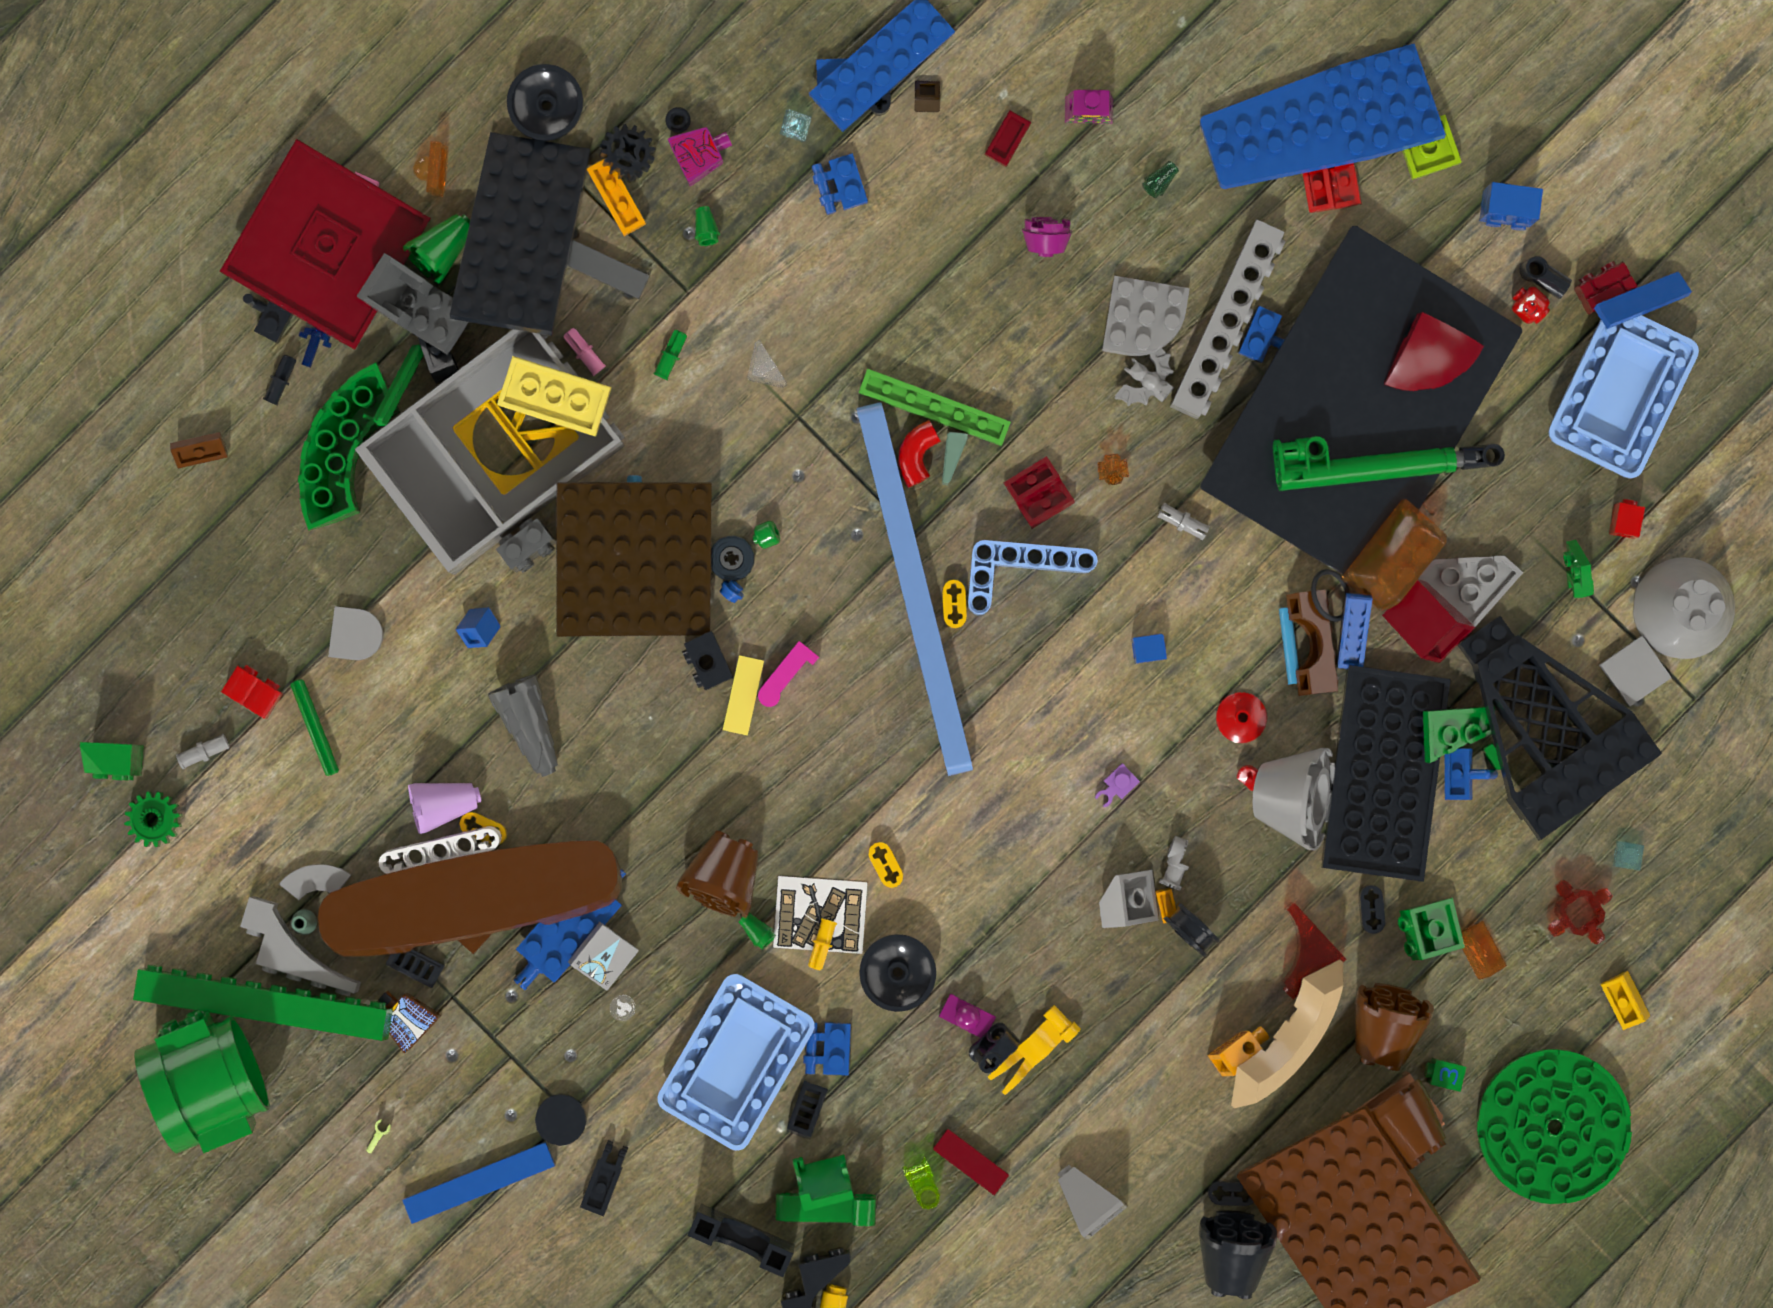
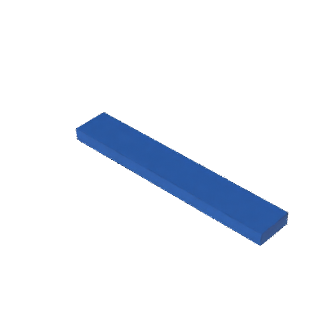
(478, 1182)

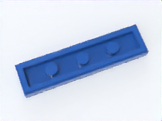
(1642, 300)

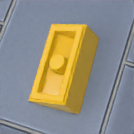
(1625, 1000)

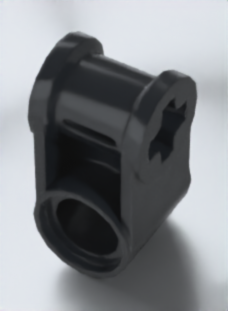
(995, 1045)

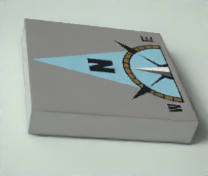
(603, 956)

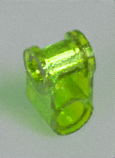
(922, 1182)

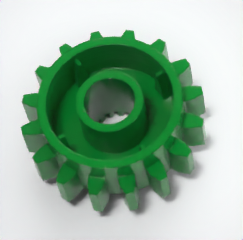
(140, 815)

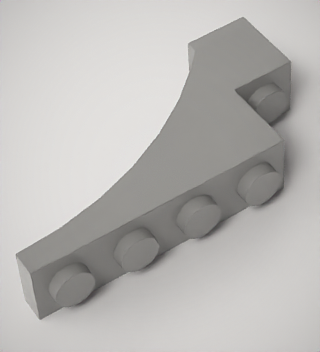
(284, 952)

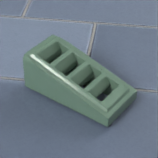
(954, 446)

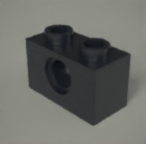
(718, 673)

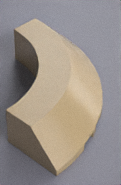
(1294, 1039)

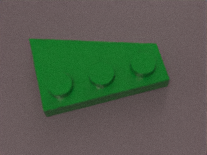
(1452, 729)

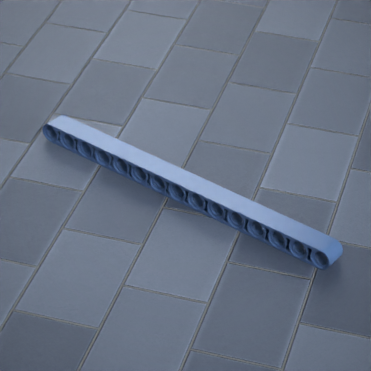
(914, 589)

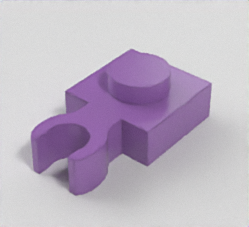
(1120, 783)

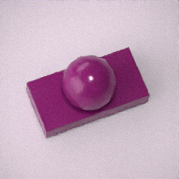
(966, 1016)

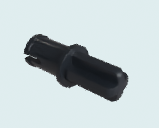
(280, 379)

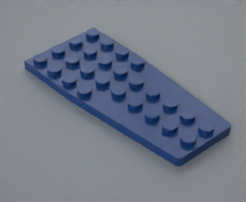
(1325, 120)

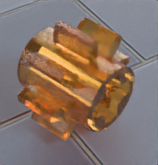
(1113, 469)

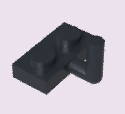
(273, 320)

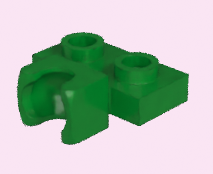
(1580, 575)

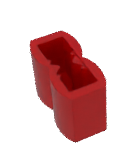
(252, 691)

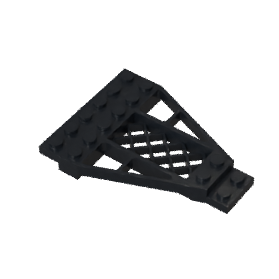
(1583, 774)

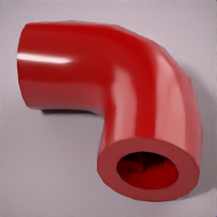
(912, 453)

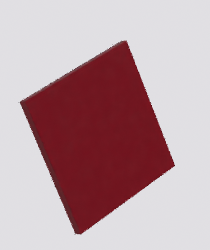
(320, 241)

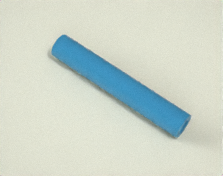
(1289, 645)

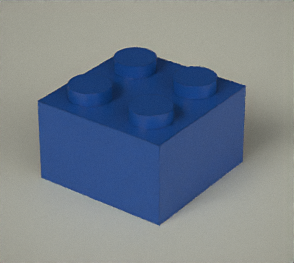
(1510, 205)

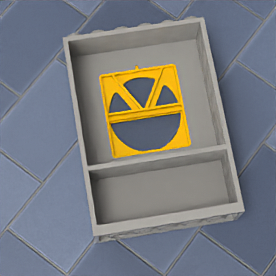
(440, 483)

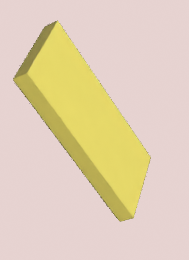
(554, 396)

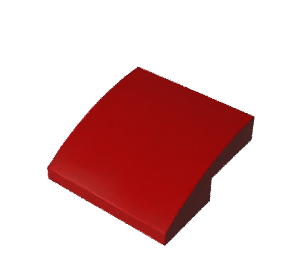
(1332, 188)

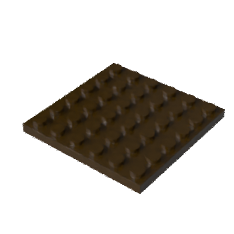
(633, 558)

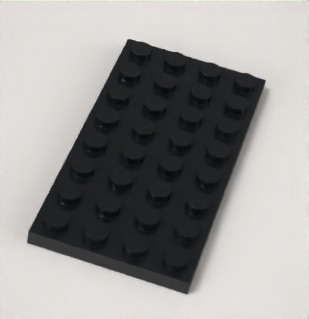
(520, 234)
(1381, 778)

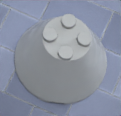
(1683, 608)

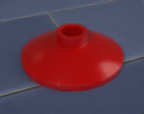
(1228, 720)

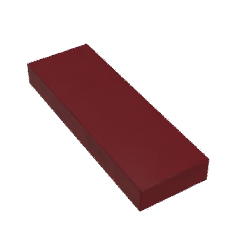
(971, 1161)

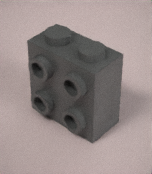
(526, 545)

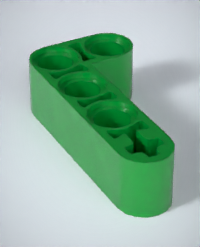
(858, 1211)

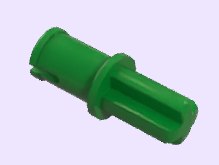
(670, 354)

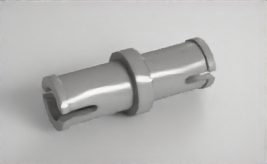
(1183, 521)
(202, 751)

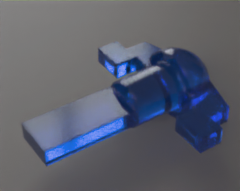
(316, 336)

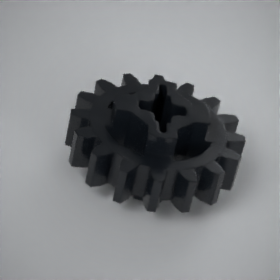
(627, 163)

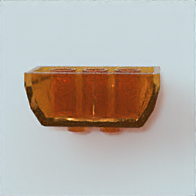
(1395, 556)

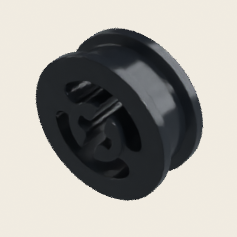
(1191, 929)

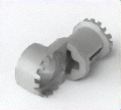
(1175, 869)

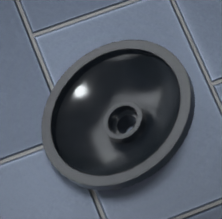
(541, 85)
(896, 992)

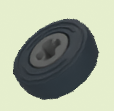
(738, 547)

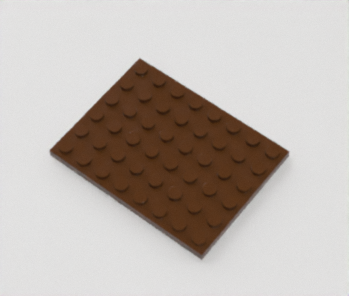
(1358, 1219)

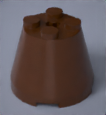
(722, 875)
(1388, 1024)
(1411, 1124)

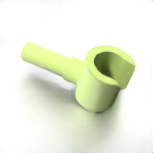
(377, 1136)

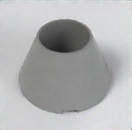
(1295, 795)

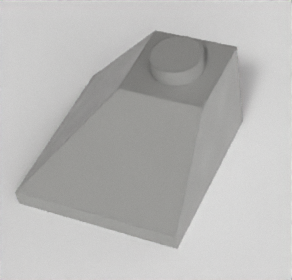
(1129, 900)

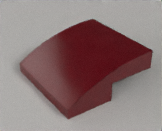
(1039, 492)

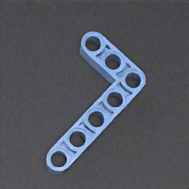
(1021, 561)

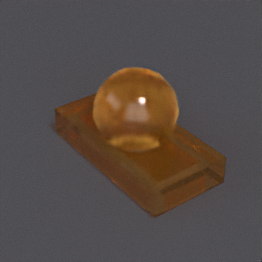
(433, 168)

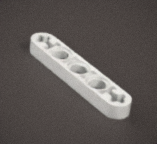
(449, 842)

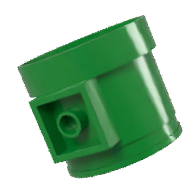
(201, 1082)

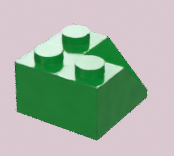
(106, 759)

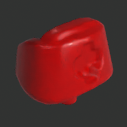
(1247, 775)

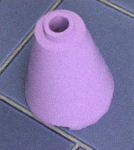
(441, 802)

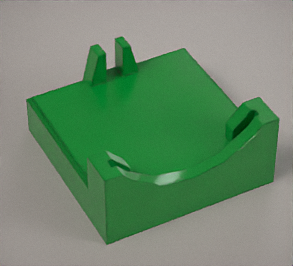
(823, 1182)

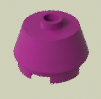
(1046, 235)

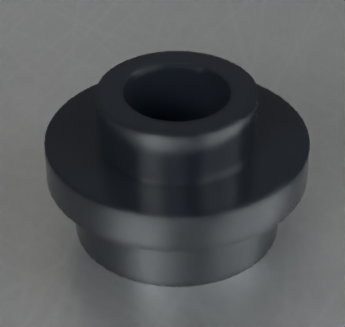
(678, 112)

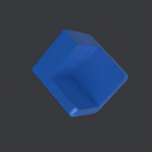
(478, 627)
(1149, 648)

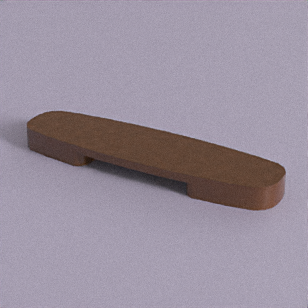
(469, 897)

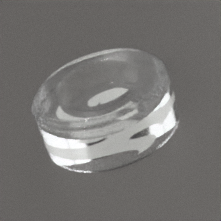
(622, 1007)

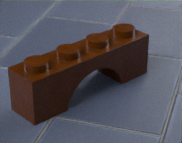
(1319, 671)

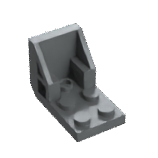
(412, 303)

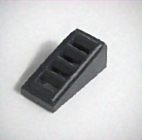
(392, 962)
(807, 1086)

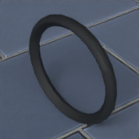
(1314, 595)

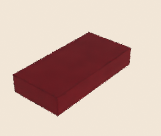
(1007, 138)

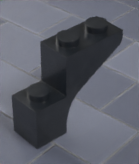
(816, 1274)

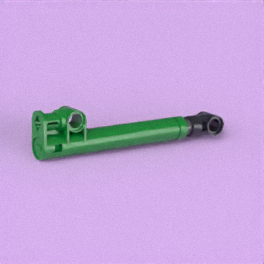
(1304, 470)

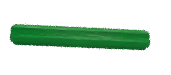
(398, 386)
(314, 727)

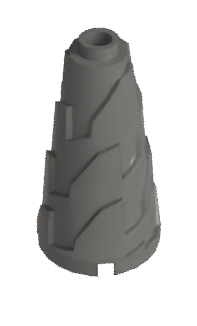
(526, 719)

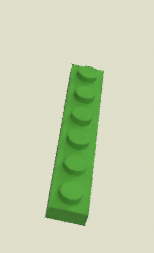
(934, 407)

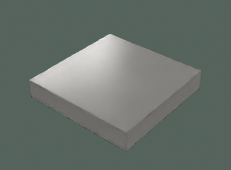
(1635, 671)

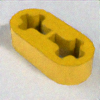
(947, 604)
(484, 822)
(891, 861)

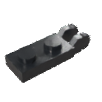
(603, 1181)

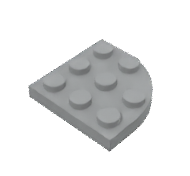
(1143, 316)

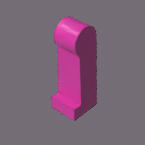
(771, 691)

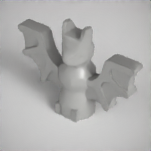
(1152, 382)

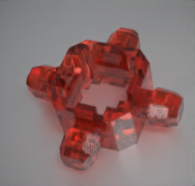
(1558, 927)

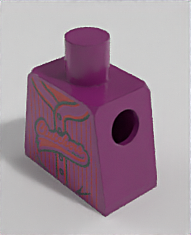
(698, 152)

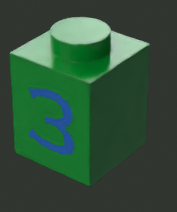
(1445, 1074)

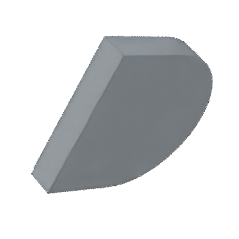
(354, 634)

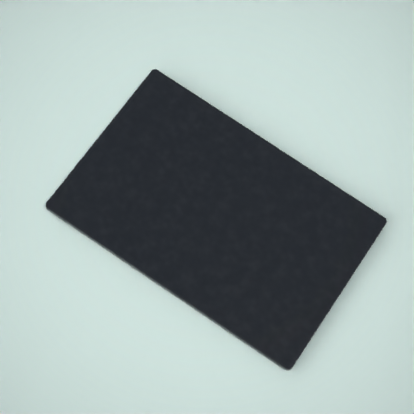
(1332, 387)

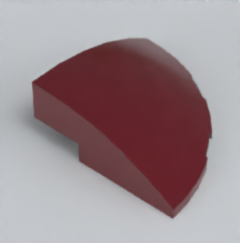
(1431, 355)

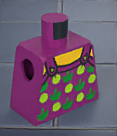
(1089, 107)

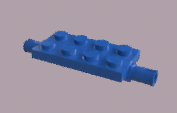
(553, 945)

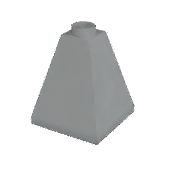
(1088, 1201)

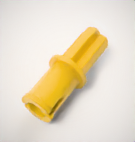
(822, 944)

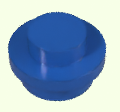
(731, 591)

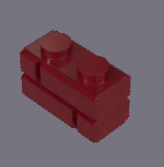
(1604, 286)

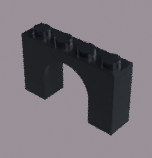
(719, 1227)

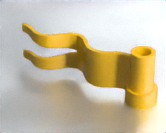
(1038, 1045)

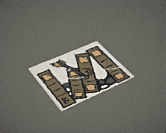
(807, 900)

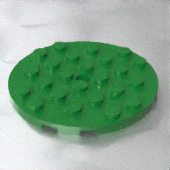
(1516, 1120)

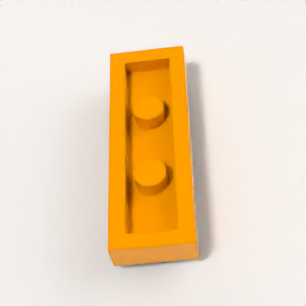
(616, 198)

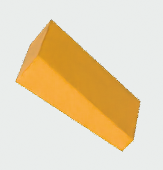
(1165, 902)

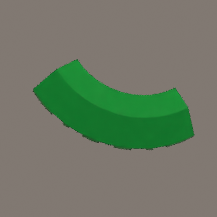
(330, 446)

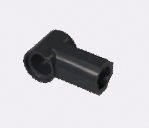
(1547, 277)

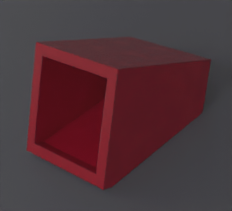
(1428, 622)

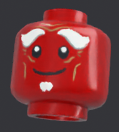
(1530, 305)

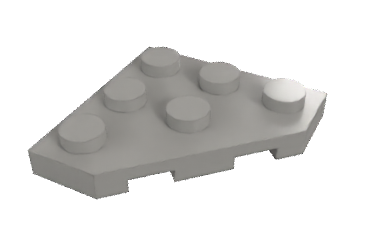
(1472, 583)

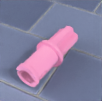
(584, 351)

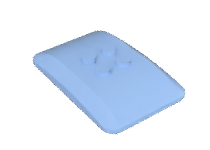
(1623, 394)
(736, 1062)

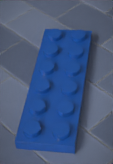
(881, 63)

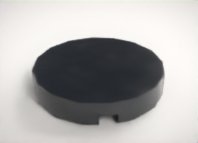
(560, 1119)

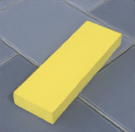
(743, 695)

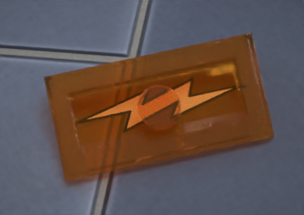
(1482, 951)

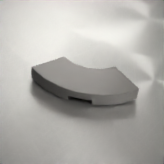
(313, 878)

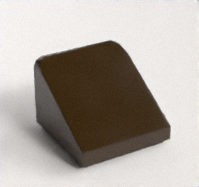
(927, 96)

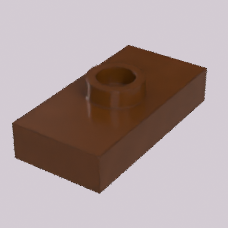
(198, 450)

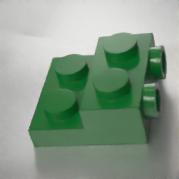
(1431, 929)

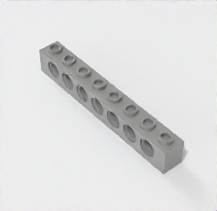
(1272, 241)

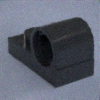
(439, 364)

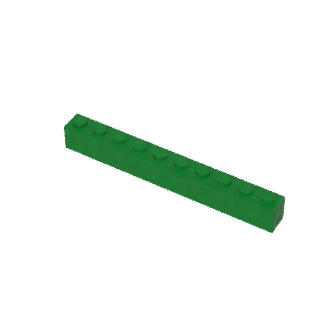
(262, 1003)

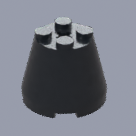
(1235, 1252)

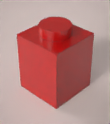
(1627, 519)

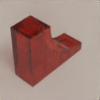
(1312, 953)

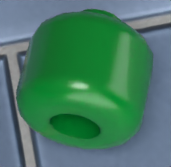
(766, 534)

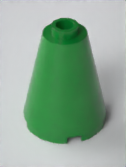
(439, 247)

